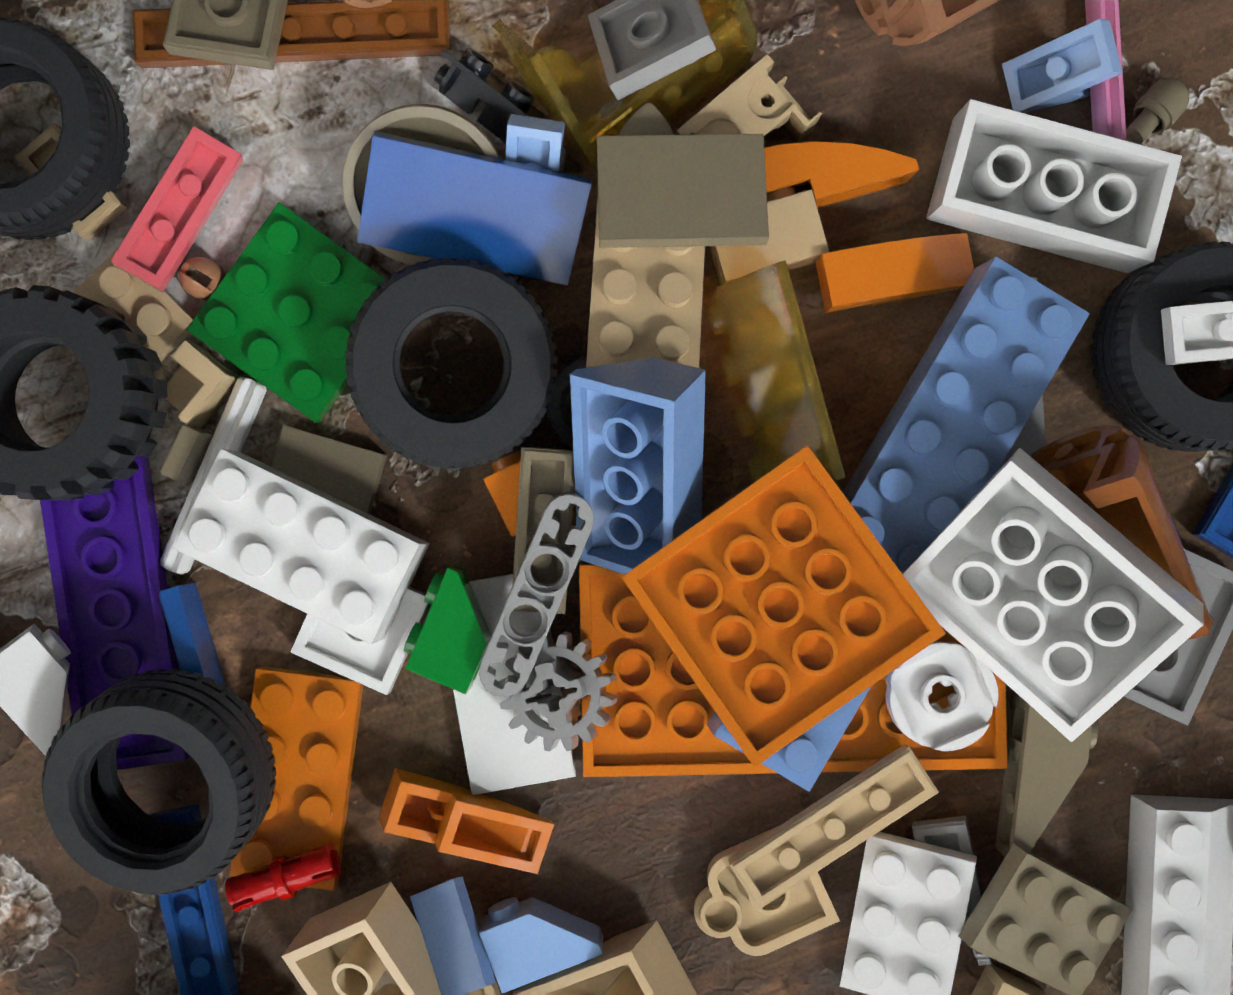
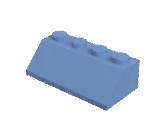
(637, 456)

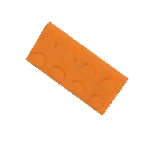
(313, 739)

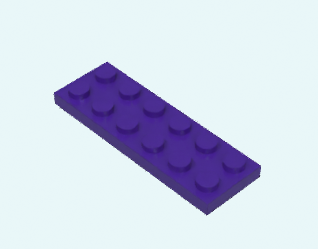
(108, 599)

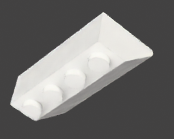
(1179, 896)

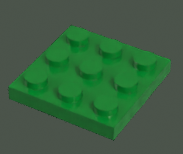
(289, 312)

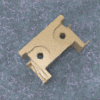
(741, 108)

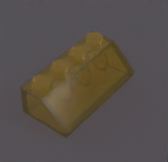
(772, 370)

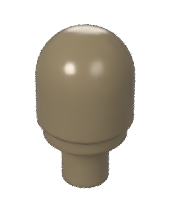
(1158, 109)

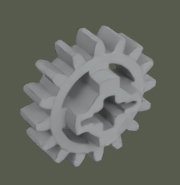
(562, 712)

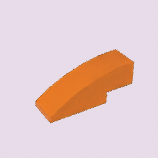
(835, 170)
(894, 271)
(464, 823)

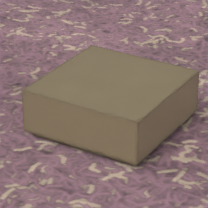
(186, 453)

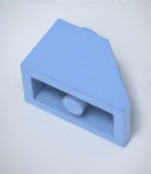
(535, 940)

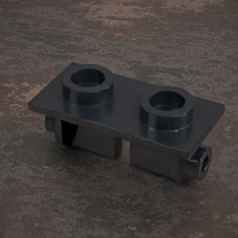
(471, 81)

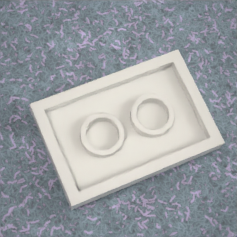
(907, 918)

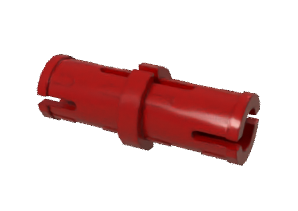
(283, 877)

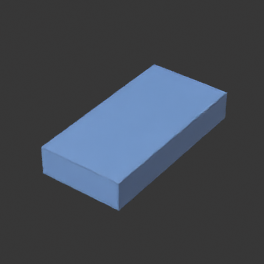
(452, 938)

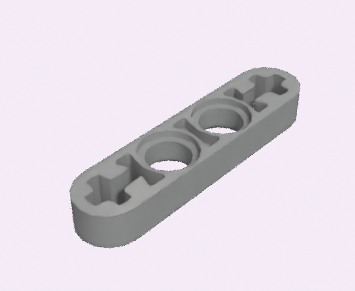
(539, 595)

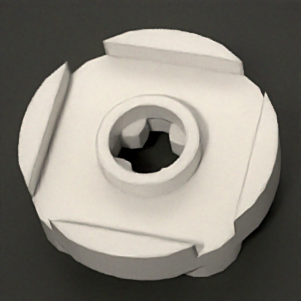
(968, 707)

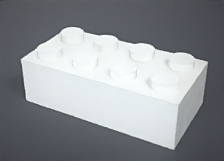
(1053, 187)
(301, 546)

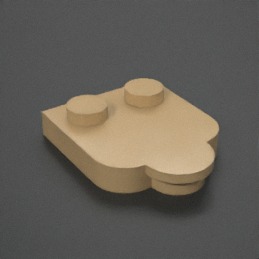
(728, 910)

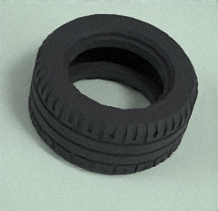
(91, 140)
(109, 831)

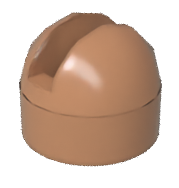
(207, 267)

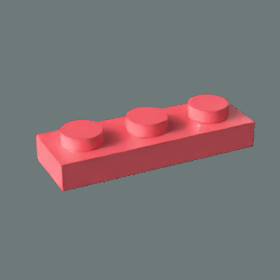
(177, 209)

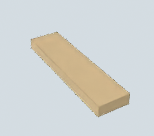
(832, 826)

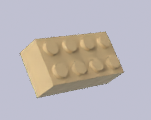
(645, 304)

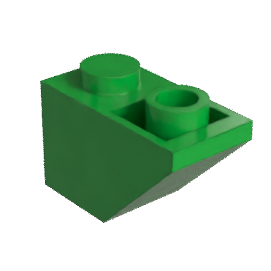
(453, 635)

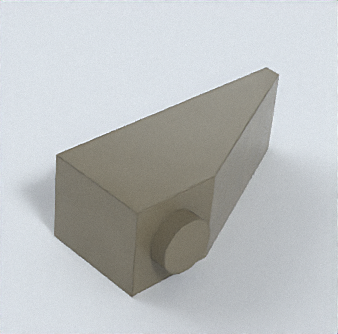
(1038, 775)

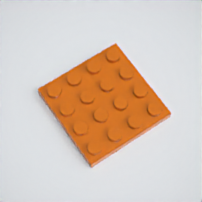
(782, 606)

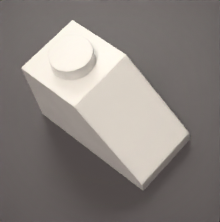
(35, 683)

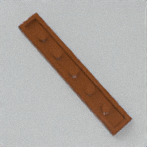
(322, 33)

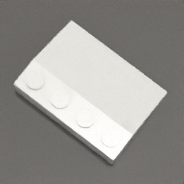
(1052, 596)

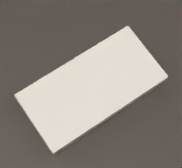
(493, 751)

